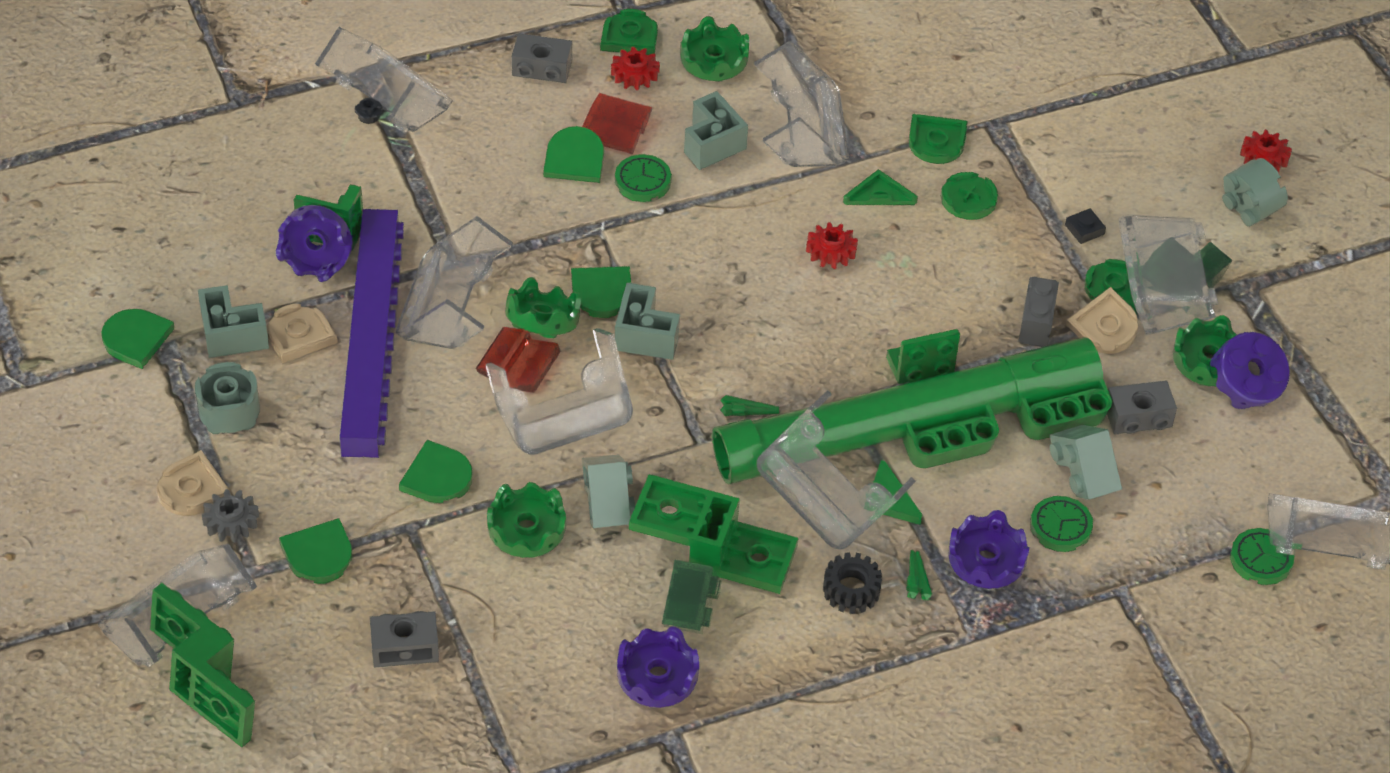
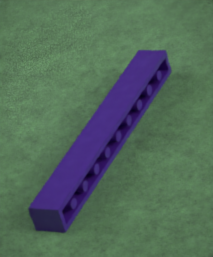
(370, 334)

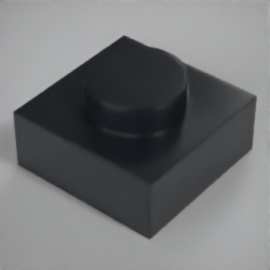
(1085, 226)

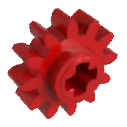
(635, 68)
(1266, 147)
(831, 245)

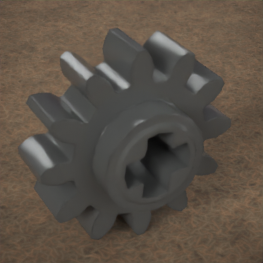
(230, 515)

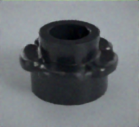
(368, 110)

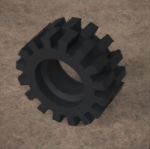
(855, 568)

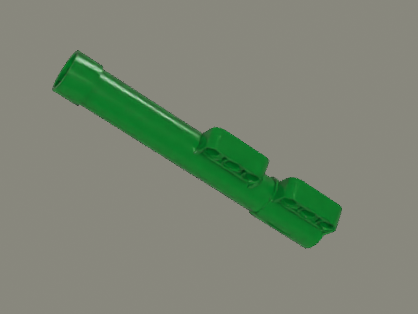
(941, 409)

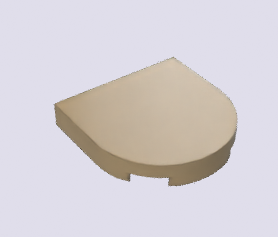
(1106, 322)
(299, 331)
(189, 485)

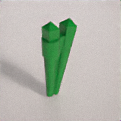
(739, 407)
(917, 579)

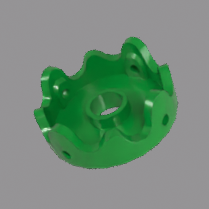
(708, 39)
(542, 312)
(1196, 340)
(531, 504)

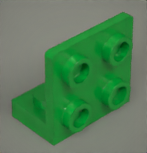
(348, 208)
(924, 356)

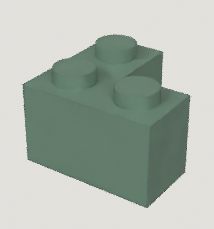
(715, 131)
(231, 328)
(644, 329)
(1089, 458)
(607, 489)

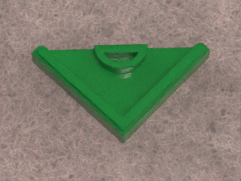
(880, 190)
(905, 507)

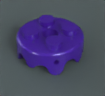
(307, 257)
(1235, 377)
(991, 535)
(662, 650)

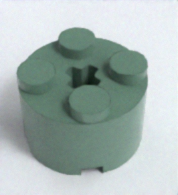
(1254, 191)
(227, 398)

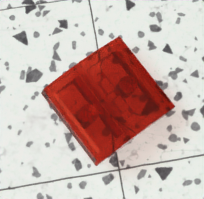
(617, 122)
(522, 357)

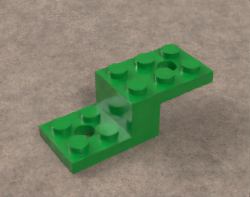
(712, 530)
(202, 664)

